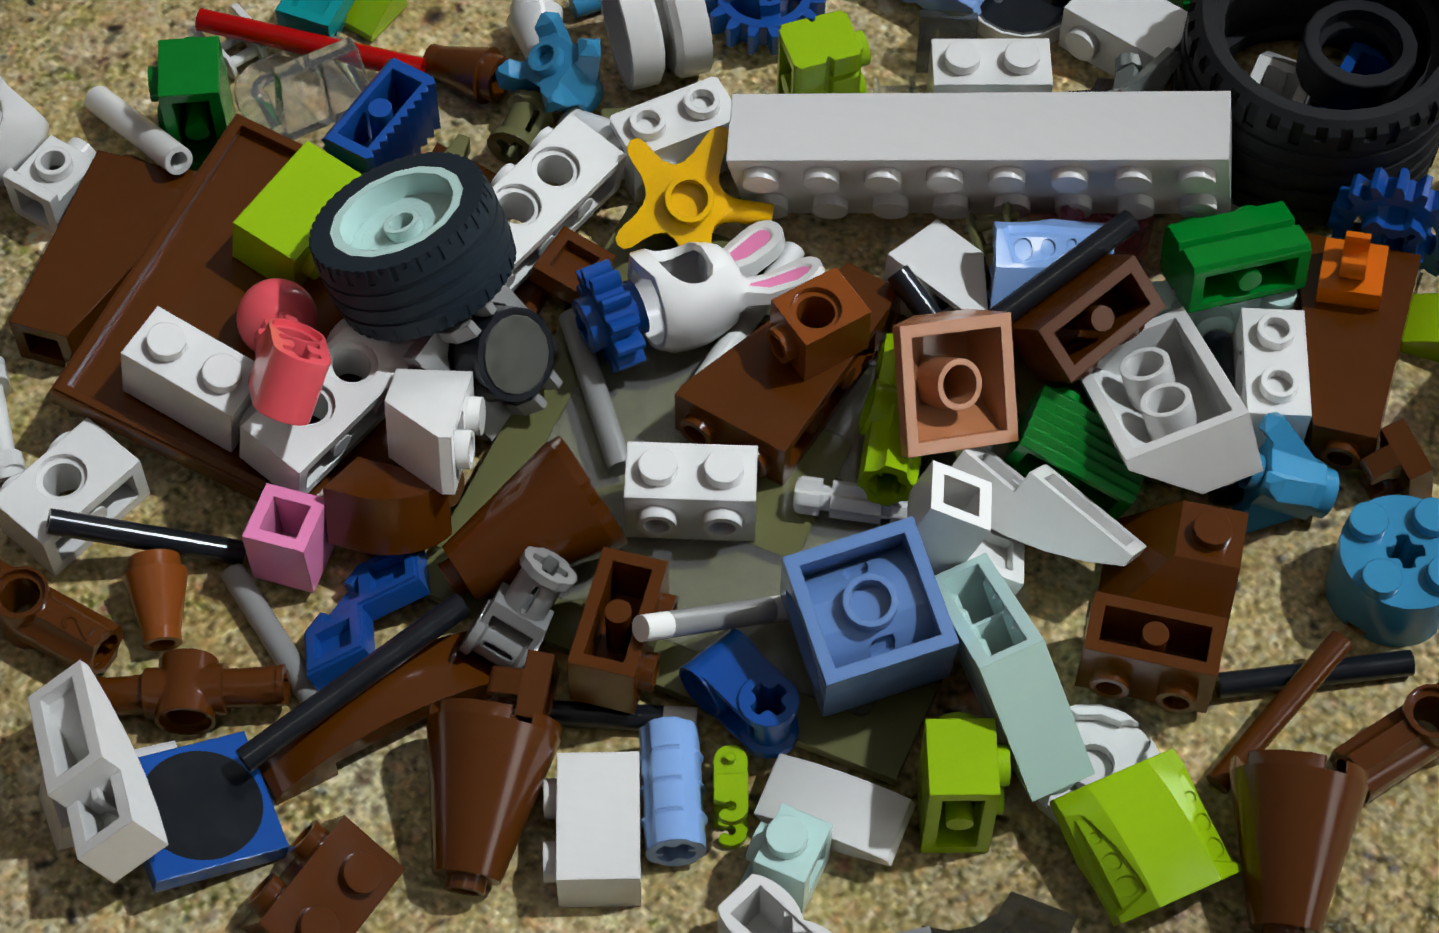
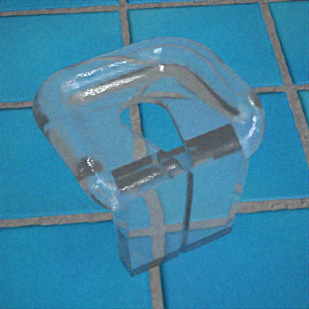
(301, 91)

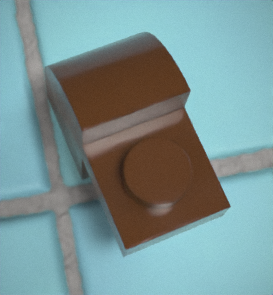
(386, 509)

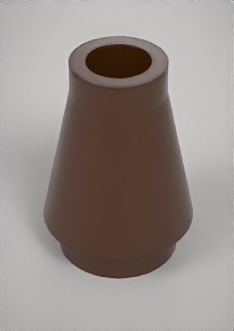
(467, 70)

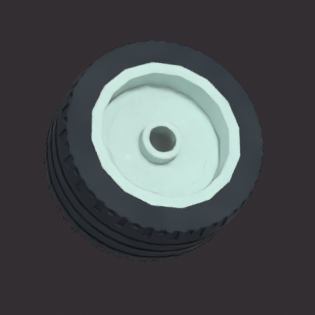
(413, 246)

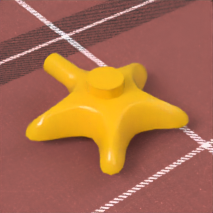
(686, 197)

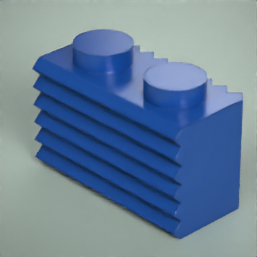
(386, 119)

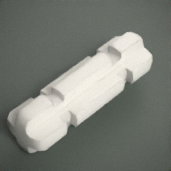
(843, 501)

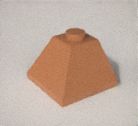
(955, 381)

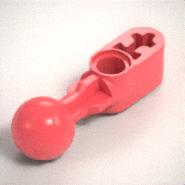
(291, 356)

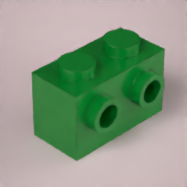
(192, 93)

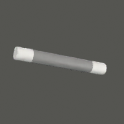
(708, 618)

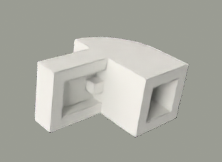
(955, 523)

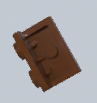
(327, 886)

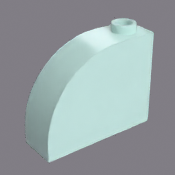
(1014, 678)

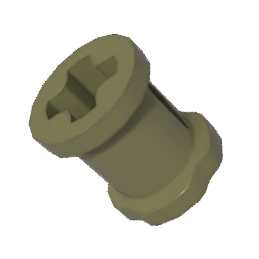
(520, 126)

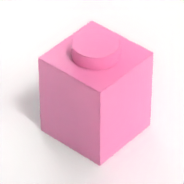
(288, 538)

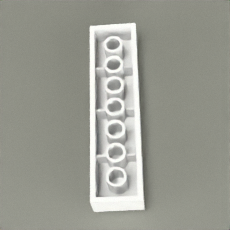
(983, 150)

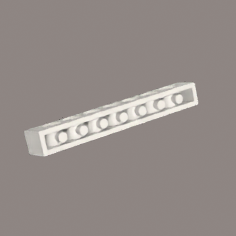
(568, 155)

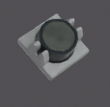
(506, 351)

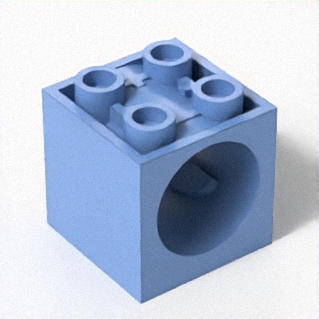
(868, 616)

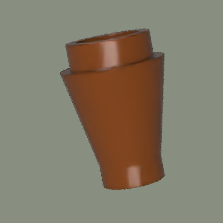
(157, 595)

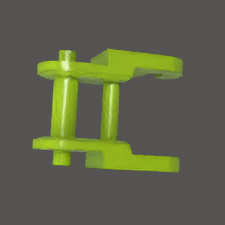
(731, 795)

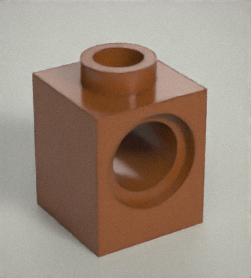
(825, 303)

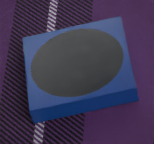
(211, 813)

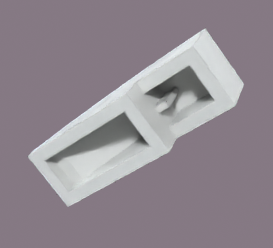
(1049, 512)
(95, 774)

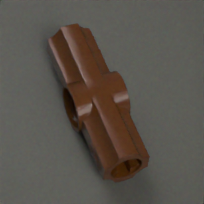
(56, 622)
(1395, 743)

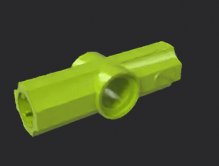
(883, 471)

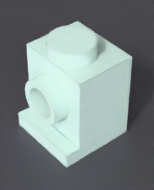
(791, 852)

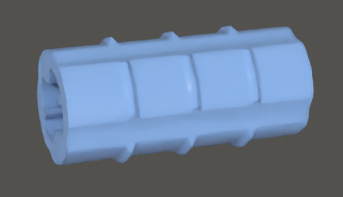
(672, 791)

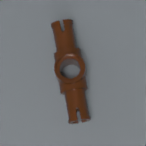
(194, 689)

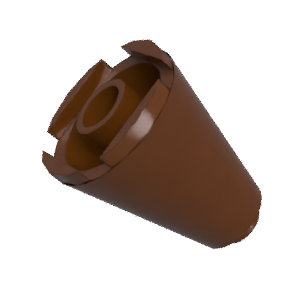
(539, 506)
(482, 786)
(1293, 834)

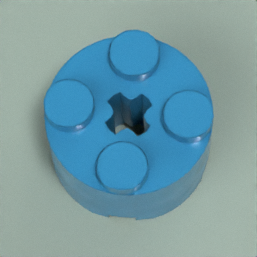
(1388, 570)

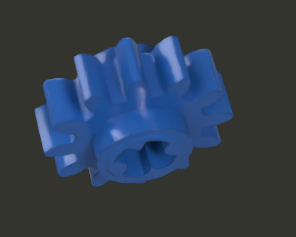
(610, 315)

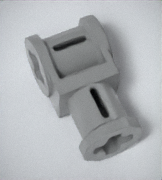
(515, 617)

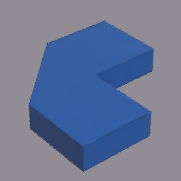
(374, 590)

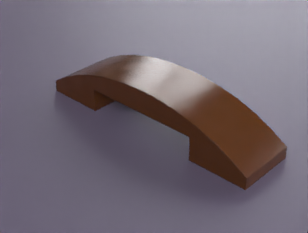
(378, 712)

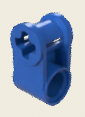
(744, 694)

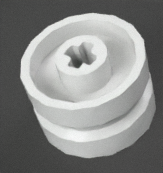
(657, 32)

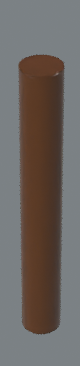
(1283, 706)

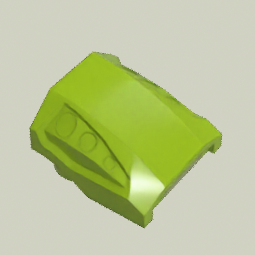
(1143, 837)

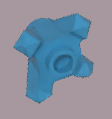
(557, 68)
(1292, 479)

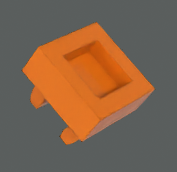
(1352, 271)

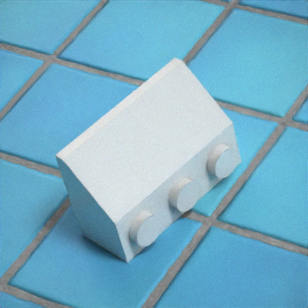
(1174, 408)

